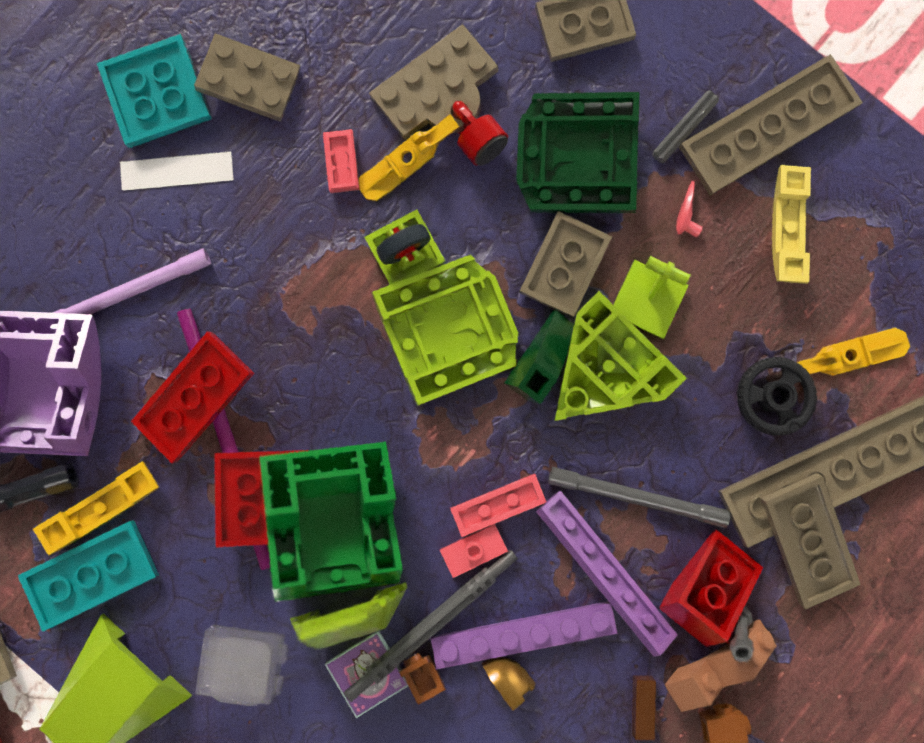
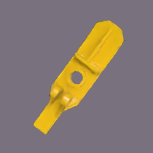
(393, 169)
(865, 350)

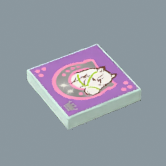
(352, 665)

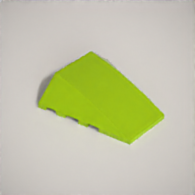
(351, 622)
(109, 693)

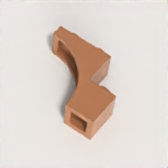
(701, 681)

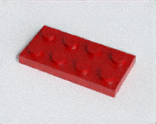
(192, 397)

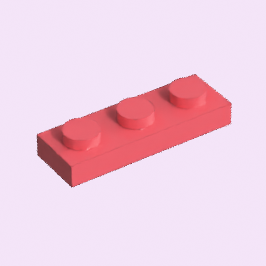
(498, 505)

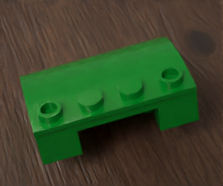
(330, 520)

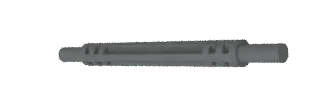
(430, 625)

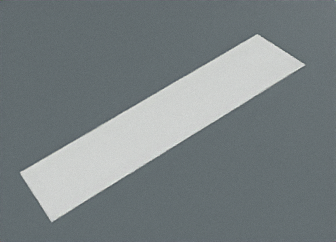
(176, 171)

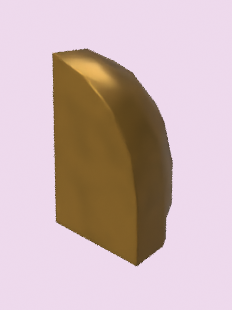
(509, 679)

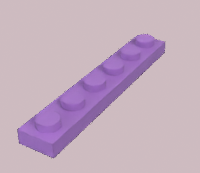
(607, 574)
(523, 635)

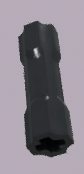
(37, 486)

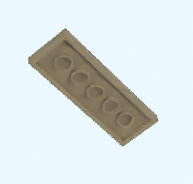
(770, 124)

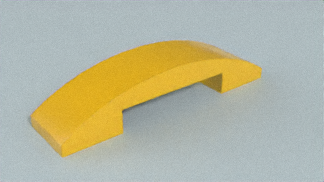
(96, 509)

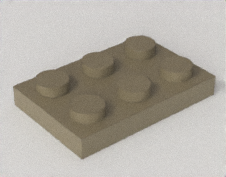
(583, 25)
(247, 77)
(565, 264)

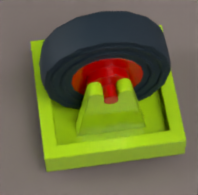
(405, 248)

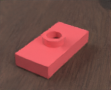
(341, 161)
(473, 550)

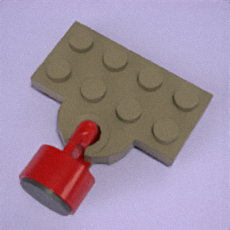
(444, 84)

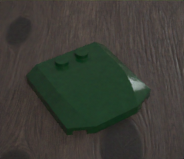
(579, 152)

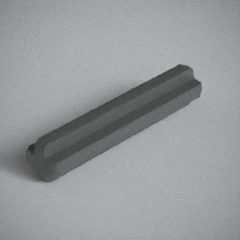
(685, 127)

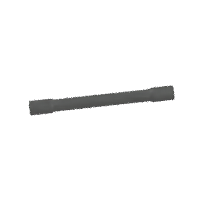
(700, 512)

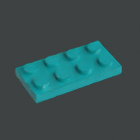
(88, 575)

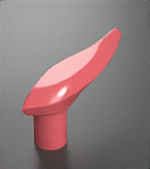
(684, 218)

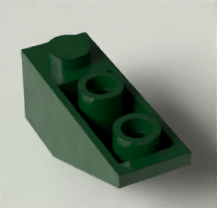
(542, 360)

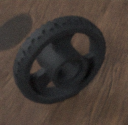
(788, 420)

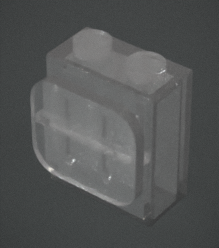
(241, 665)

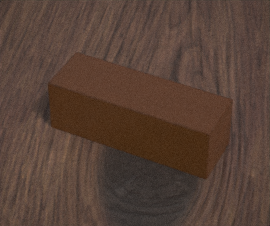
(643, 707)

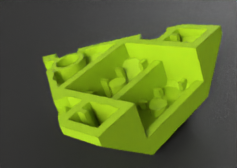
(611, 364)

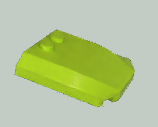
(448, 328)

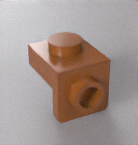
(422, 677)

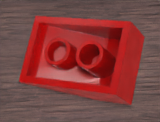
(712, 590)

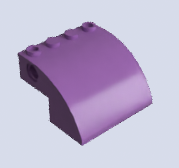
(48, 382)

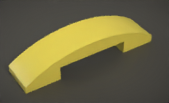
(789, 224)

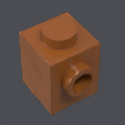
(724, 725)

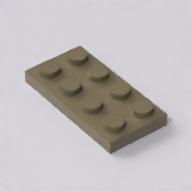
(810, 541)

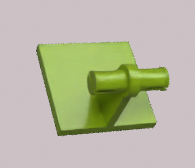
(652, 295)

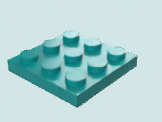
(153, 91)

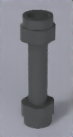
(741, 645)

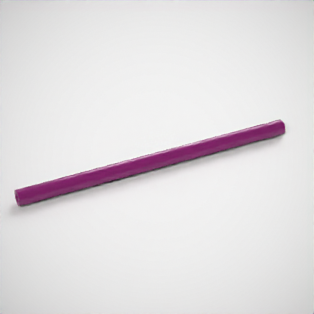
(221, 422)

